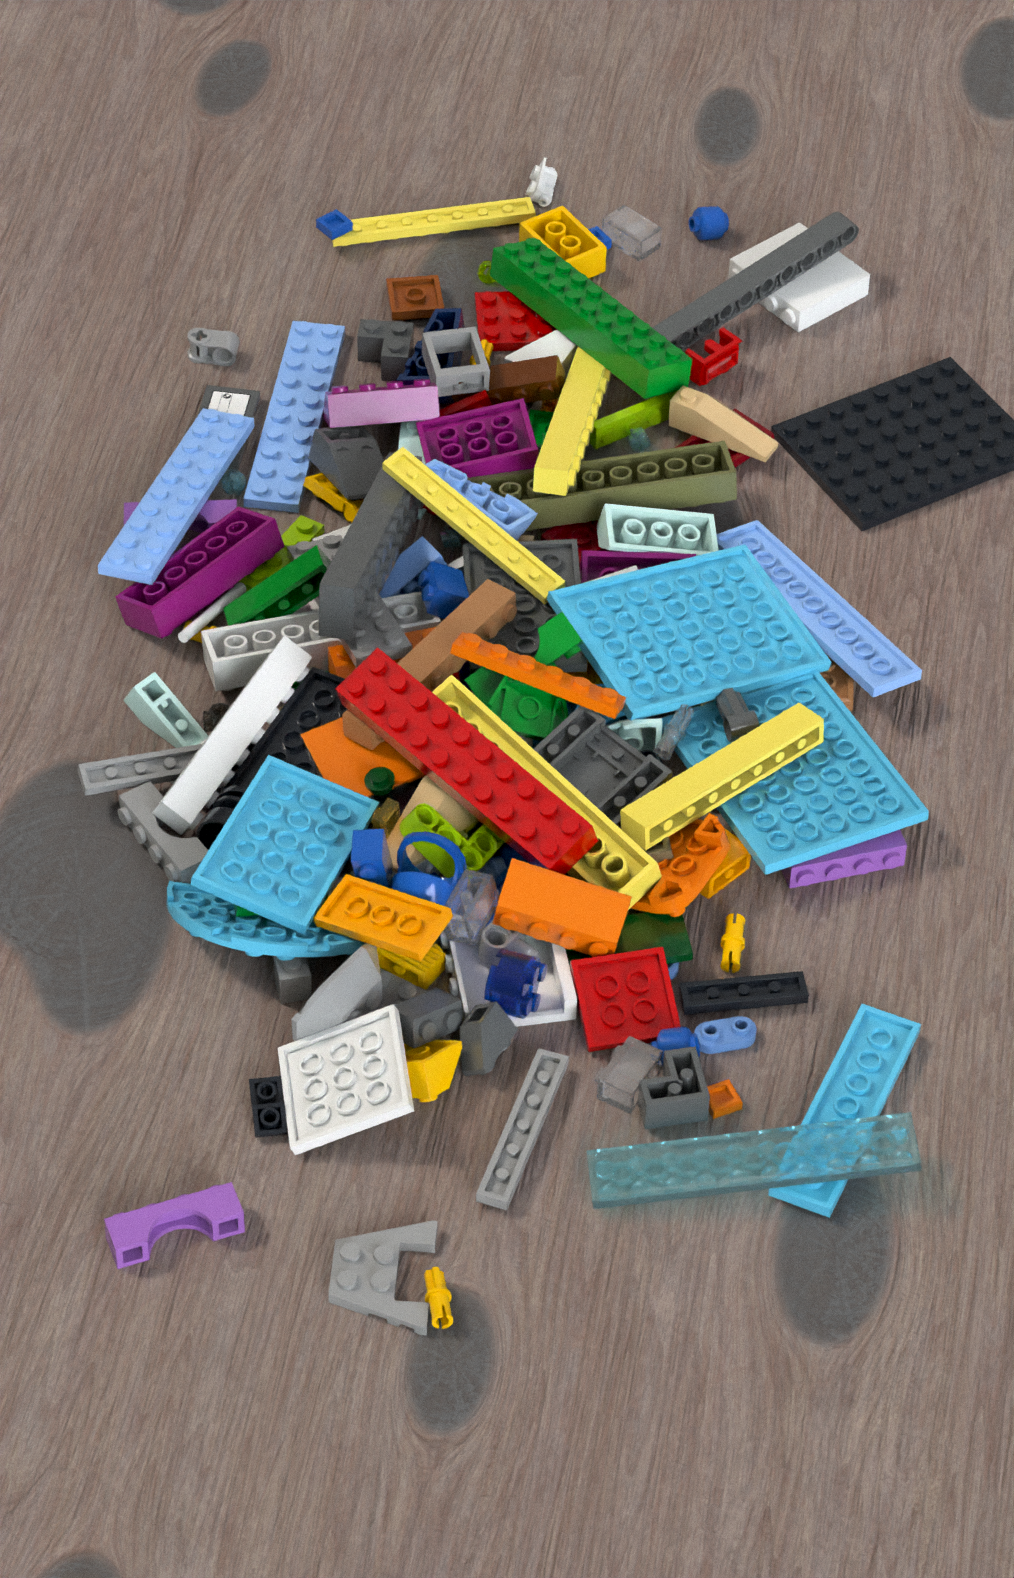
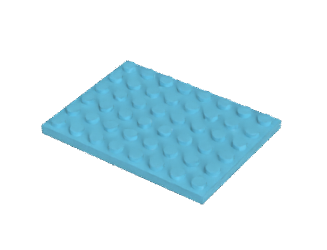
(689, 631)
(818, 801)

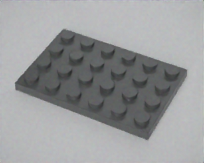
(522, 632)

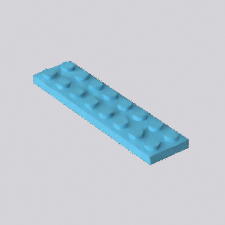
(854, 1089)

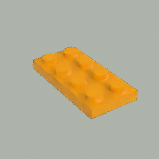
(383, 917)

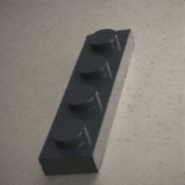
(743, 992)

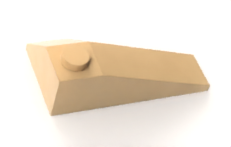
(716, 422)
(444, 804)

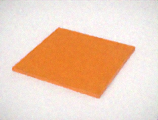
(349, 762)

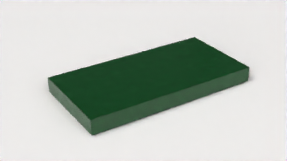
(651, 931)

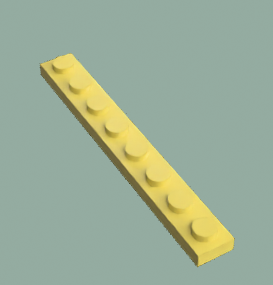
(437, 221)
(472, 524)

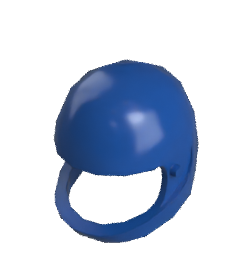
(422, 885)

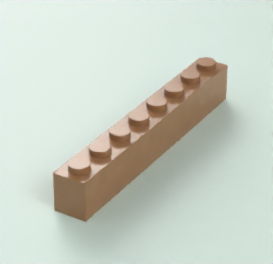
(431, 659)

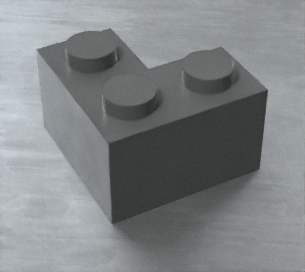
(387, 344)
(678, 1095)

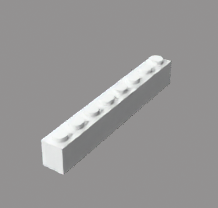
(232, 735)

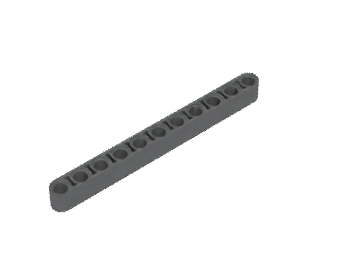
(758, 281)

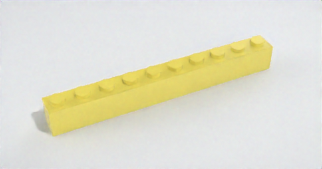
(571, 425)

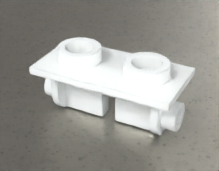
(542, 184)

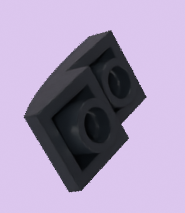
(268, 1106)

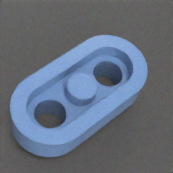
(726, 1035)

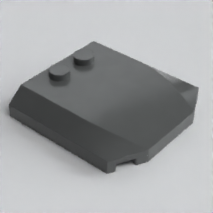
(601, 763)

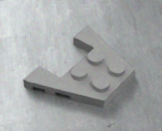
(367, 1273)

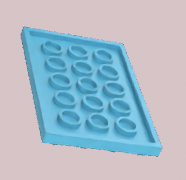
(284, 844)

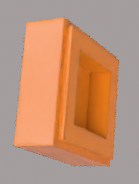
(723, 1099)

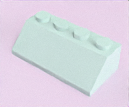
(656, 530)

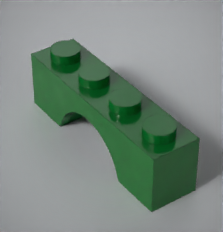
(556, 640)

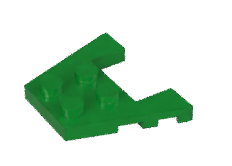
(527, 709)

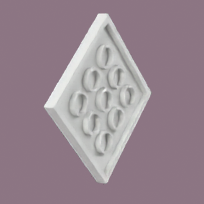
(345, 1079)

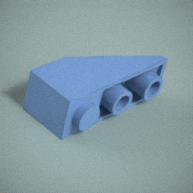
(408, 567)

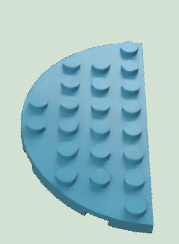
(216, 922)

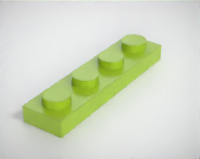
(639, 415)
(301, 530)

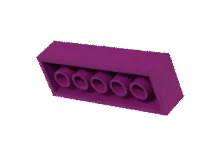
(201, 572)

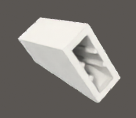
(549, 345)

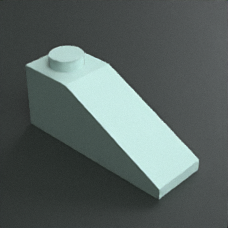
(164, 713)

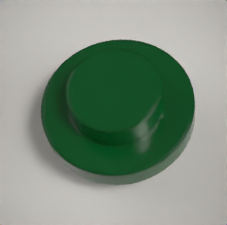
(379, 781)

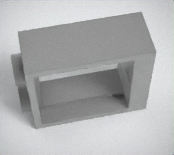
(474, 377)

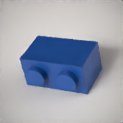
(442, 589)
(371, 856)

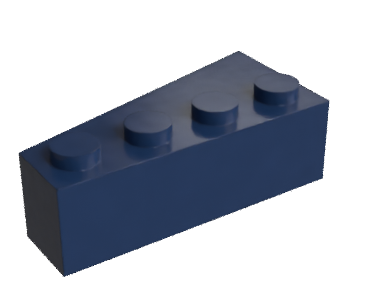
(415, 367)

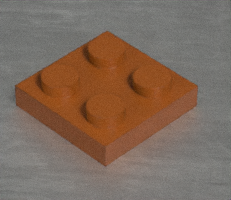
(414, 296)

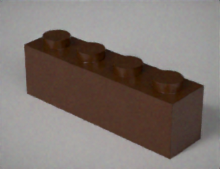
(527, 379)

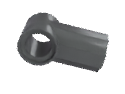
(735, 714)

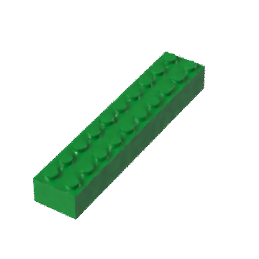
(591, 318)

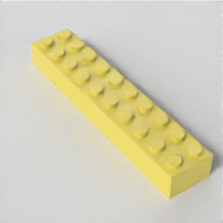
(615, 859)

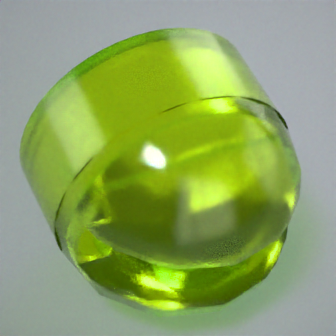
(482, 267)

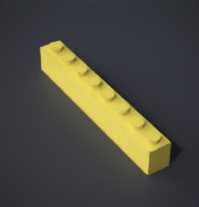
(722, 776)

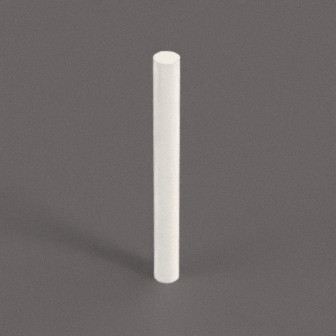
(213, 611)

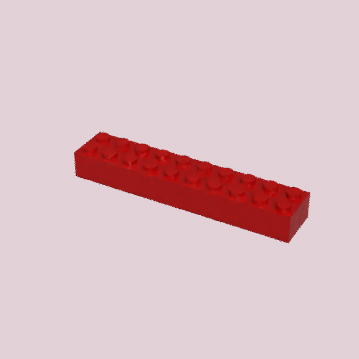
(466, 764)

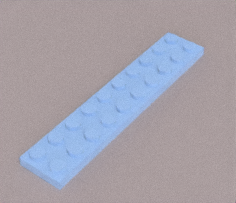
(293, 416)
(176, 497)
(828, 617)

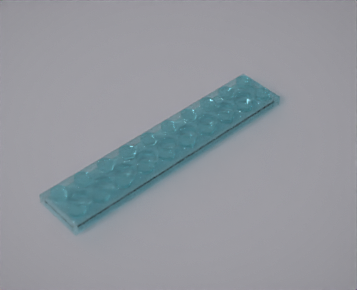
(753, 1160)

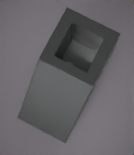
(484, 1037)

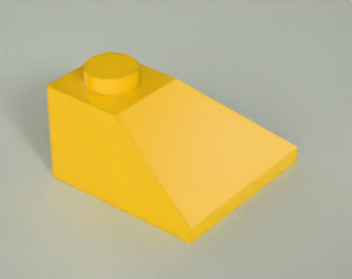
(432, 1067)

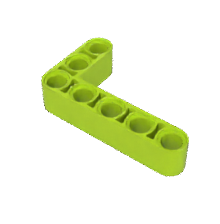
(476, 849)

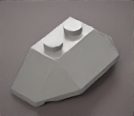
(343, 996)

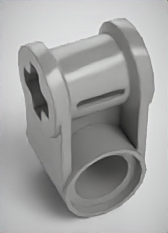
(214, 348)

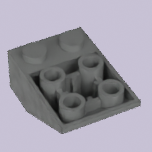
(347, 458)

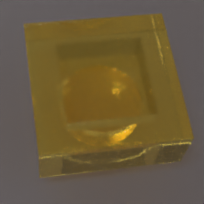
(386, 816)

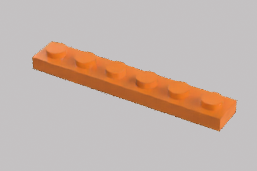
(544, 677)

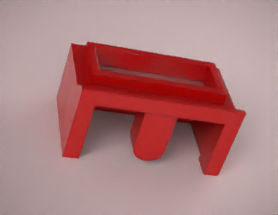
(721, 358)

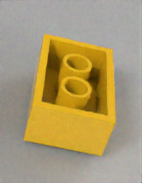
(567, 238)

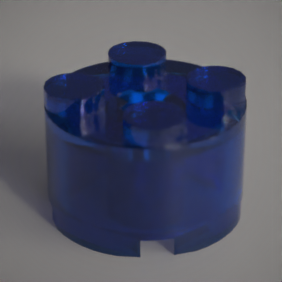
(515, 983)

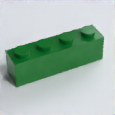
(281, 592)

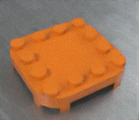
(697, 855)

